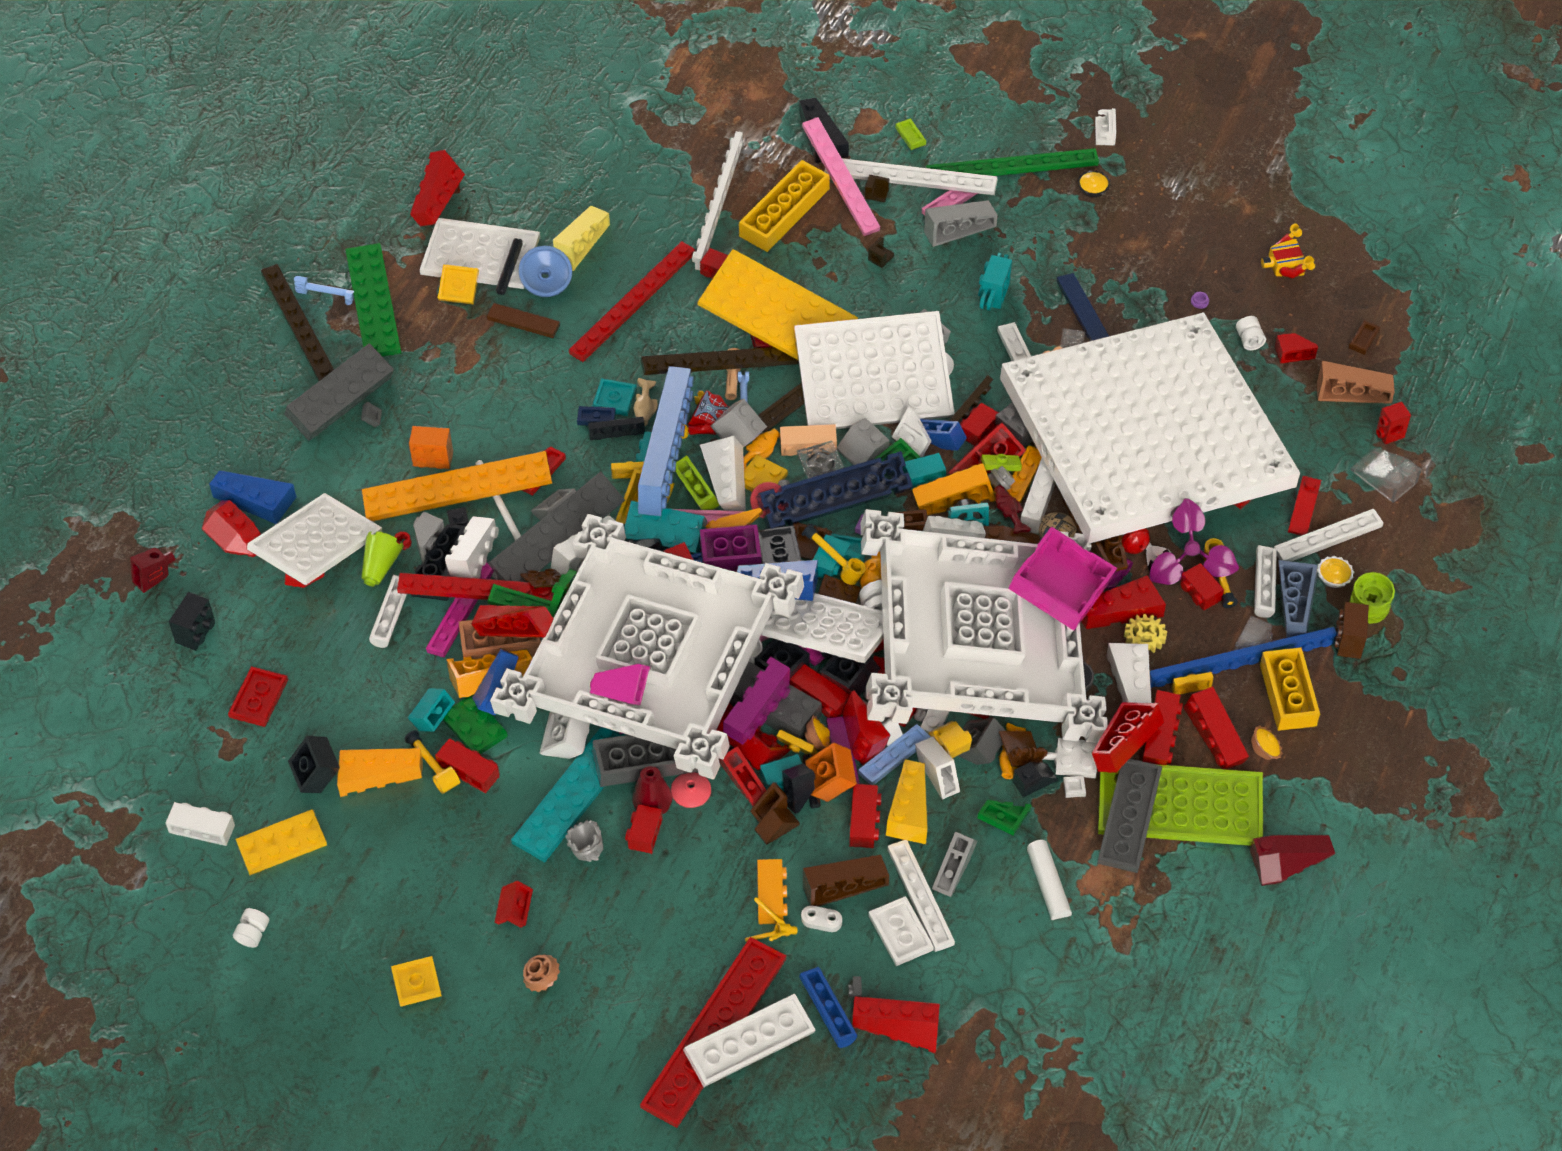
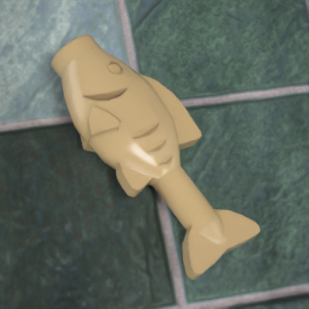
(644, 405)

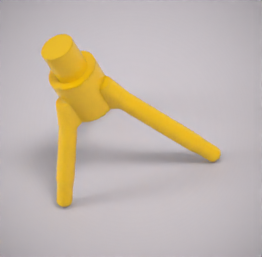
(780, 929)

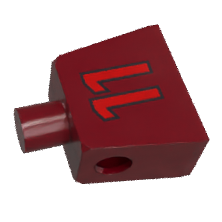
(150, 568)

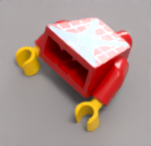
(708, 410)

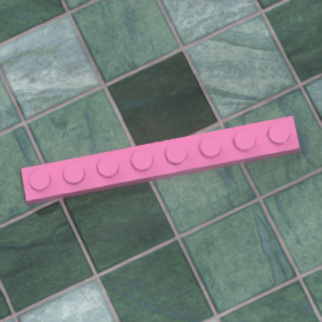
(841, 176)

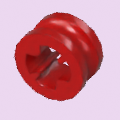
(407, 542)

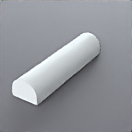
(1265, 581)
(387, 615)
(1048, 880)

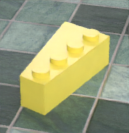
(582, 234)

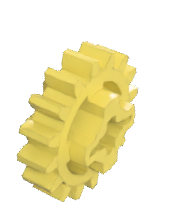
(1145, 632)

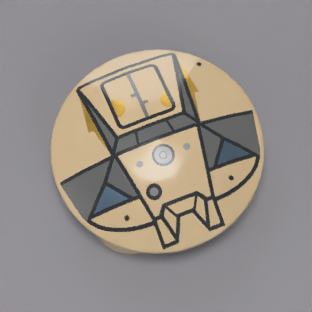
(1058, 521)

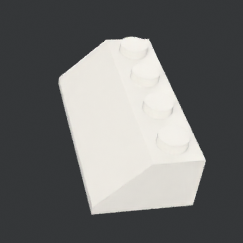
(564, 736)

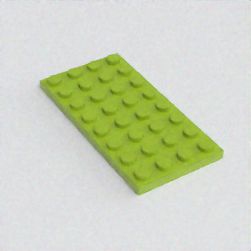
(1198, 805)

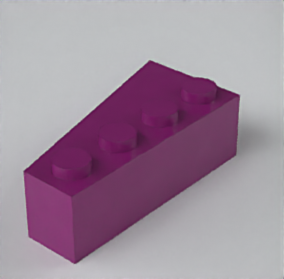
(758, 702)

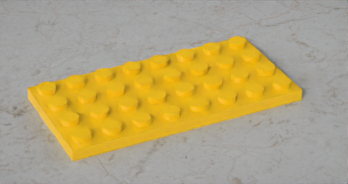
(765, 302)

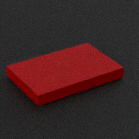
(258, 696)

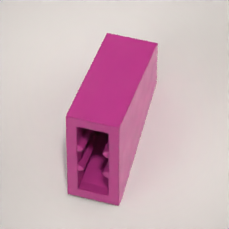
(622, 683)

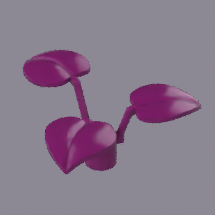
(1219, 562)

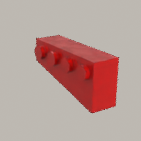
(1124, 603)

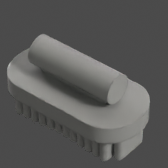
(1001, 477)

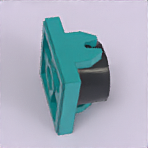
(970, 511)

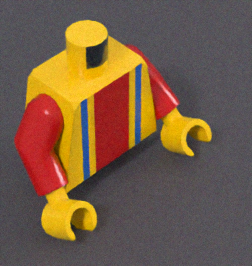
(1286, 256)

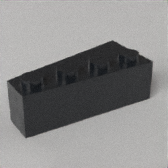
(812, 109)
(435, 559)

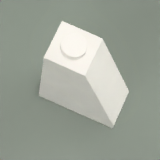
(938, 767)

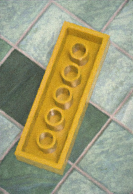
(784, 205)

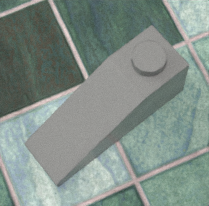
(954, 864)

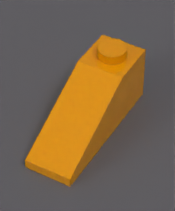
(739, 519)

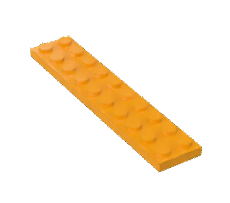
(456, 486)

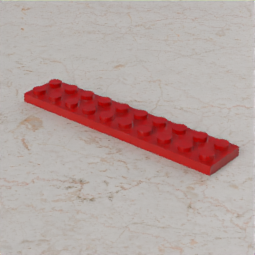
(731, 1001)

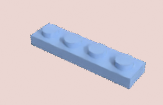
(892, 755)

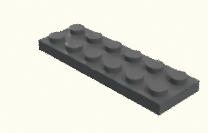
(1130, 815)

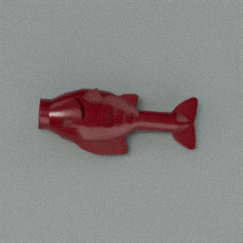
(1010, 507)

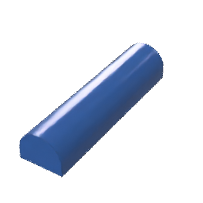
(828, 1007)

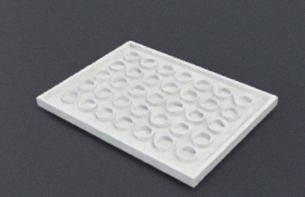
(874, 369)

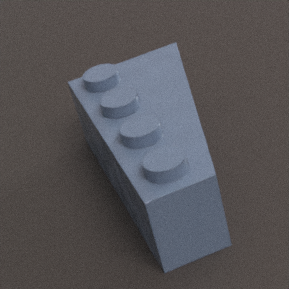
(1297, 594)

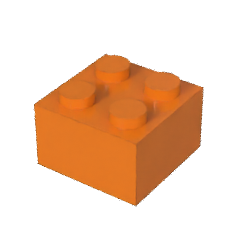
(431, 447)
(832, 771)

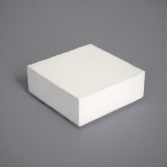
(1074, 786)

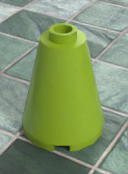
(379, 556)

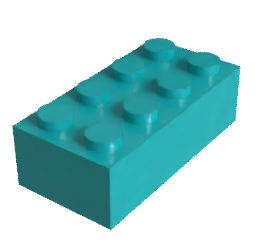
(671, 527)

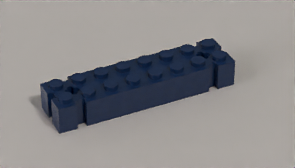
(835, 491)

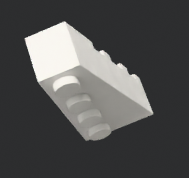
(726, 471)
(1131, 671)

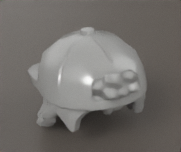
(585, 841)

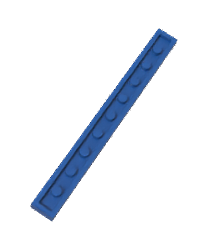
(1241, 657)

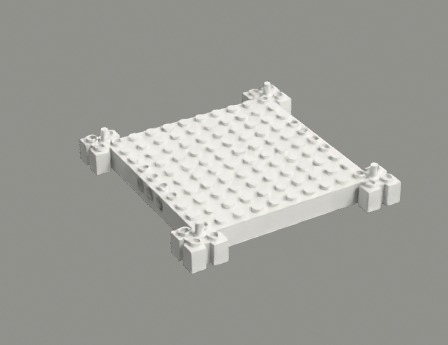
(653, 611)
(966, 638)

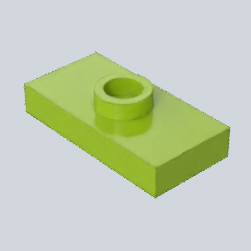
(910, 134)
(1009, 462)

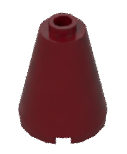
(652, 790)

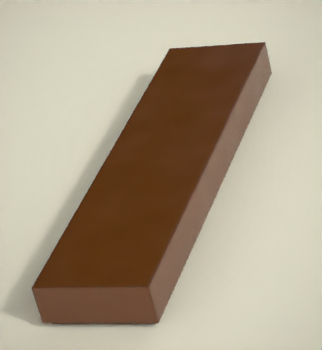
(523, 320)

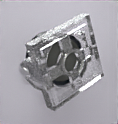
(818, 461)

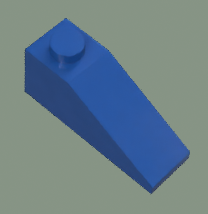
(944, 434)
(492, 680)

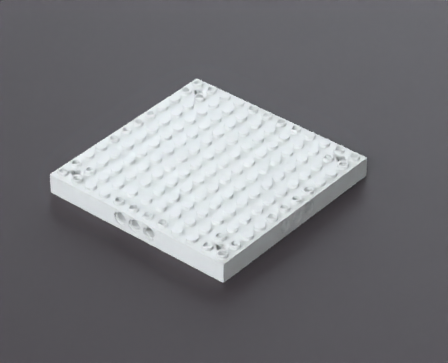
(1146, 424)

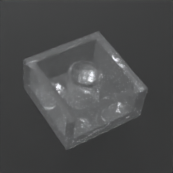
(1071, 337)

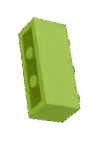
(695, 484)

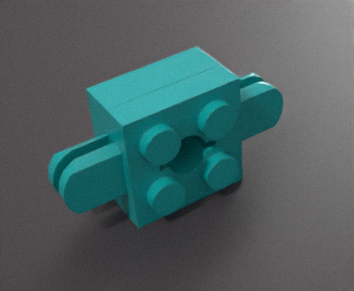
(995, 281)

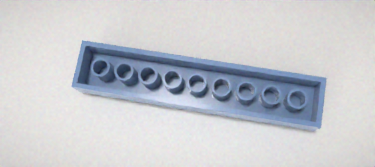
(665, 441)

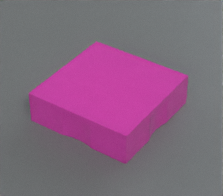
(1062, 578)

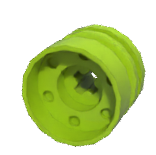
(1377, 592)

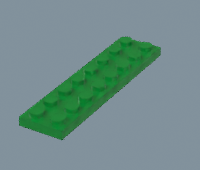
(373, 299)

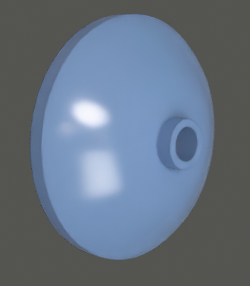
(545, 261)

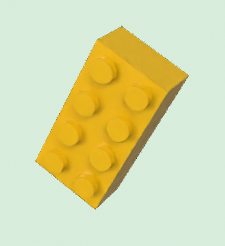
(1289, 689)

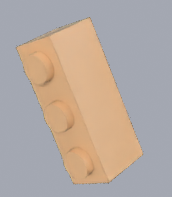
(800, 437)

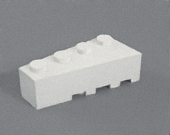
(472, 548)
(564, 555)

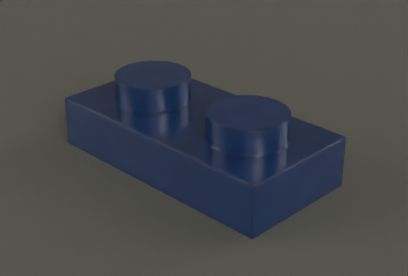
(595, 414)

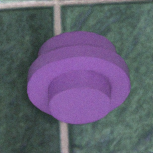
(1200, 300)

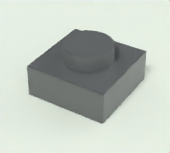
(371, 414)
(856, 988)

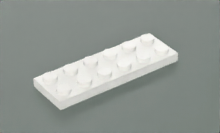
(749, 1040)

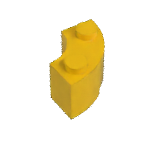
(952, 738)

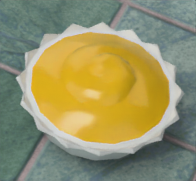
(1335, 571)

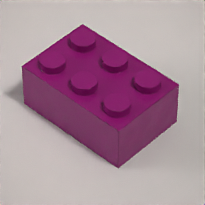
(730, 546)

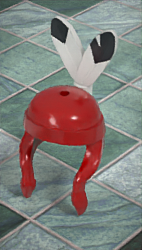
(1138, 541)

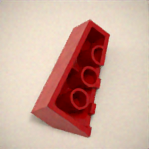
(512, 621)
(760, 748)
(899, 1020)

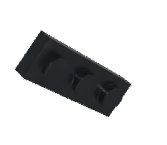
(616, 428)

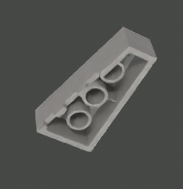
(958, 221)

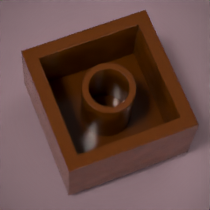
(1351, 630)

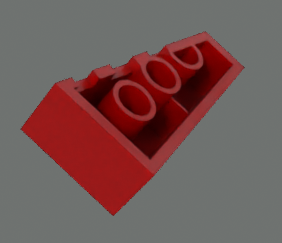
(437, 188)
(1216, 728)
(1126, 734)

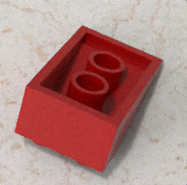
(865, 736)

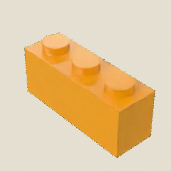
(771, 889)

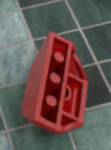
(230, 528)

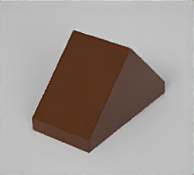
(772, 798)
(776, 824)

